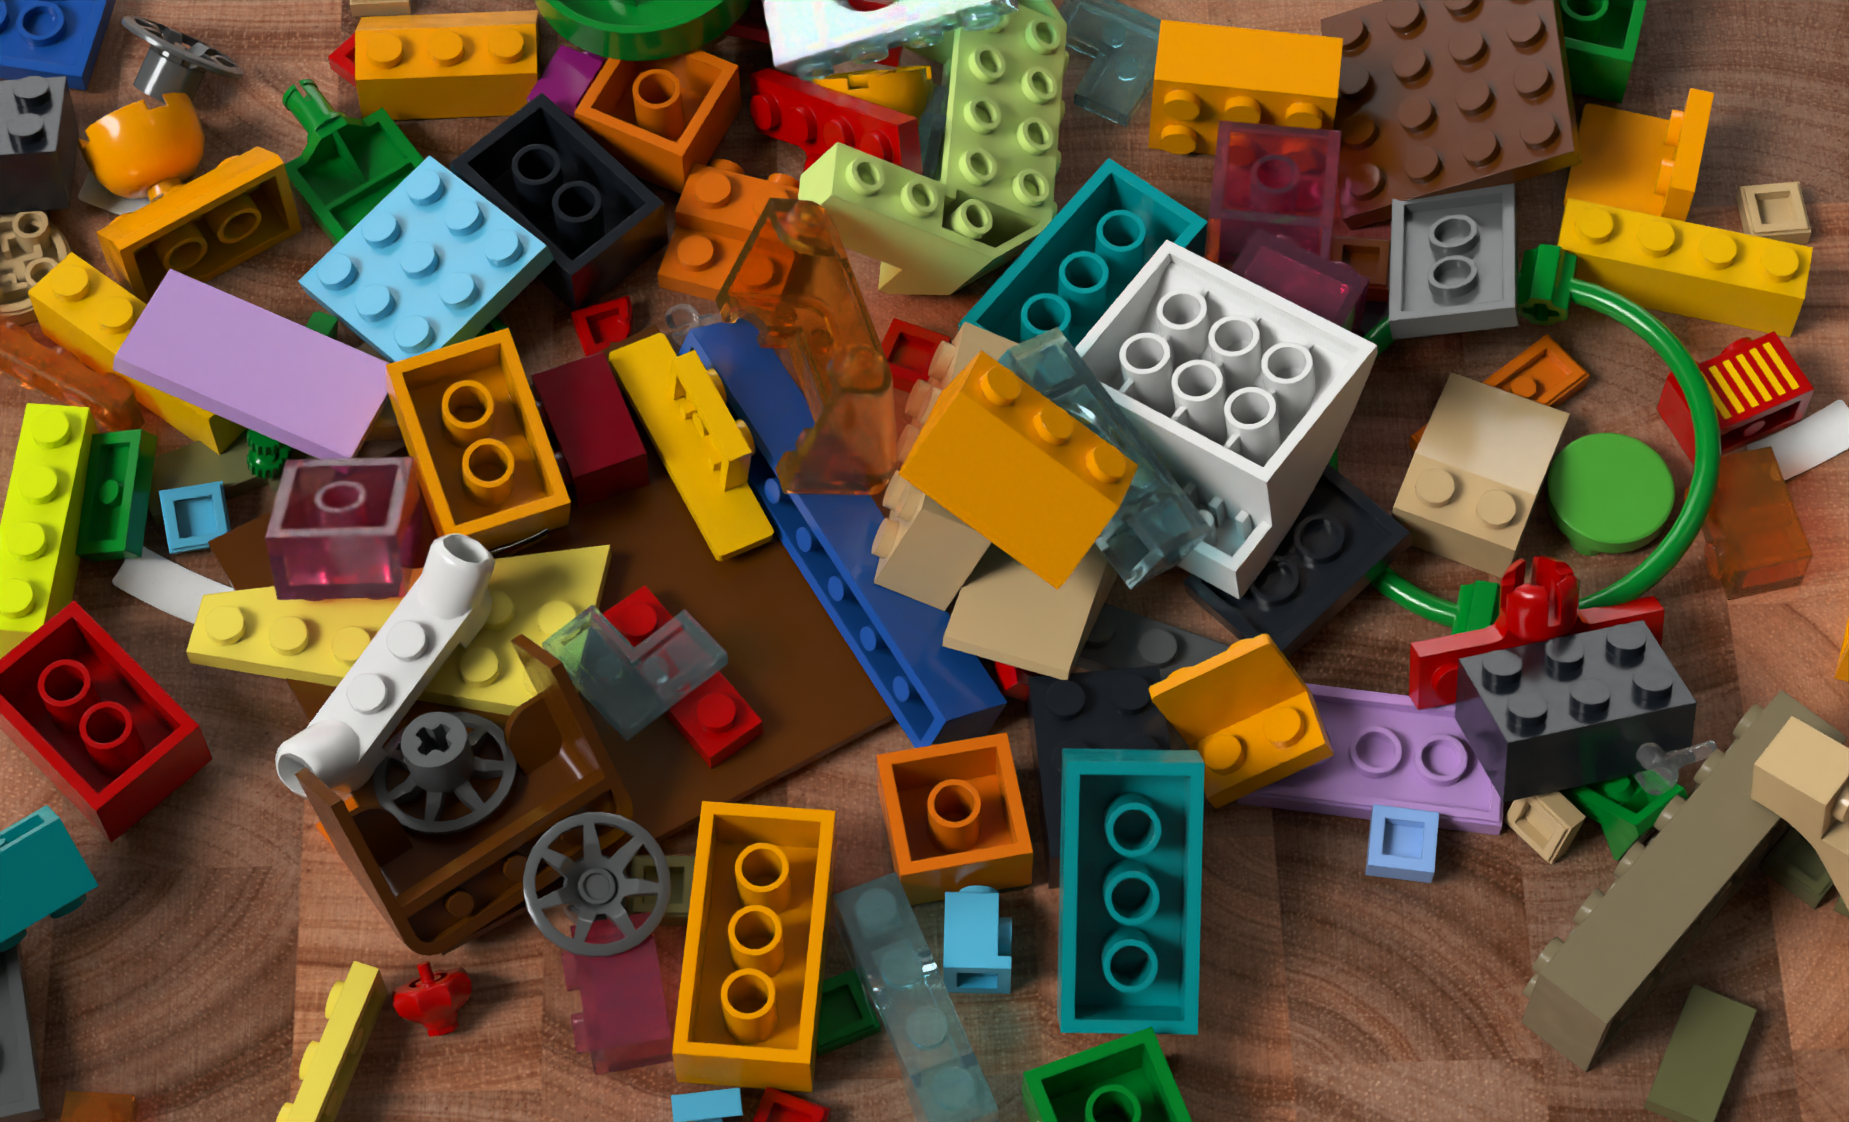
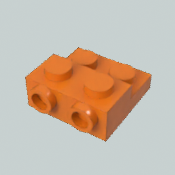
(714, 224)

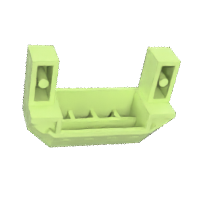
(991, 168)

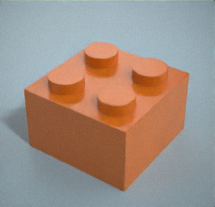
(662, 113)
(954, 817)

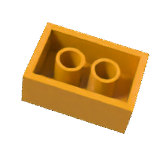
(1238, 77)
(478, 441)

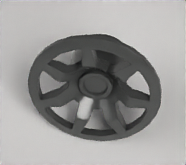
(171, 65)
(442, 763)
(596, 885)

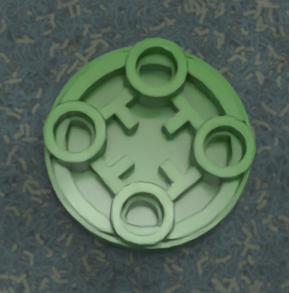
(1609, 493)

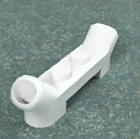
(435, 616)

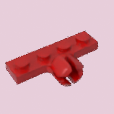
(821, 117)
(1526, 616)

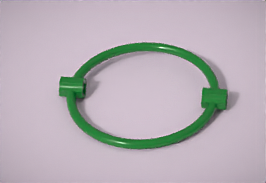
(1544, 297)

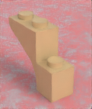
(1807, 784)

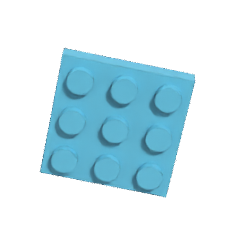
(426, 266)

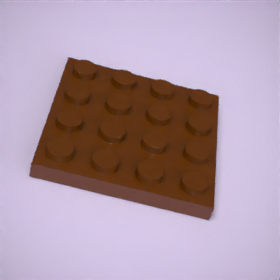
(1448, 99)

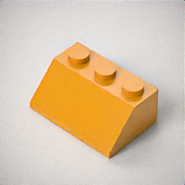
(447, 64)
(203, 224)
(1018, 469)

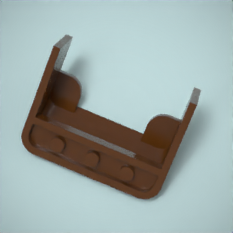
(455, 883)

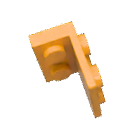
(1641, 158)
(1244, 717)

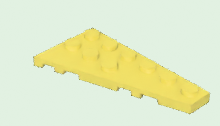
(326, 637)

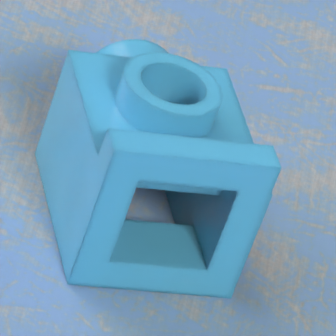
(976, 942)

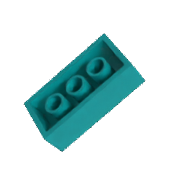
(1086, 258)
(1130, 891)

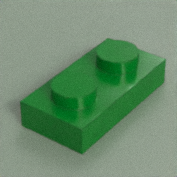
(116, 495)

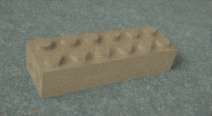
(1661, 895)

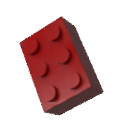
(96, 722)

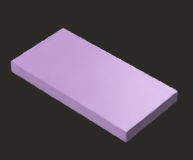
(255, 368)
(1389, 758)

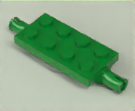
(348, 164)

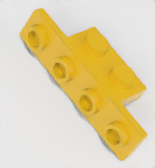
(696, 440)

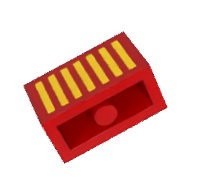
(1754, 394)

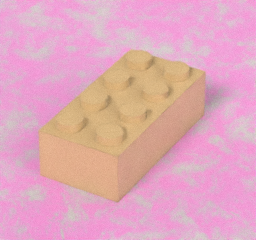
(922, 544)

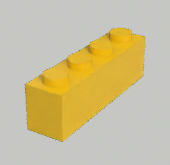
(1688, 266)
(92, 320)

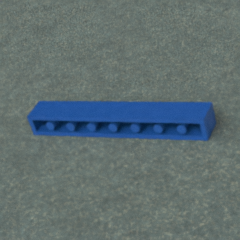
(830, 537)

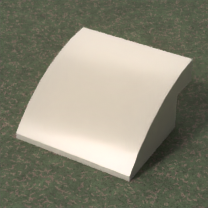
(1230, 397)

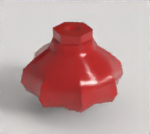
(433, 998)

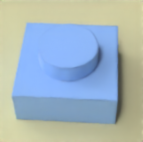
(1402, 843)

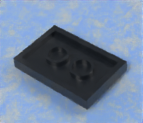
(1316, 570)

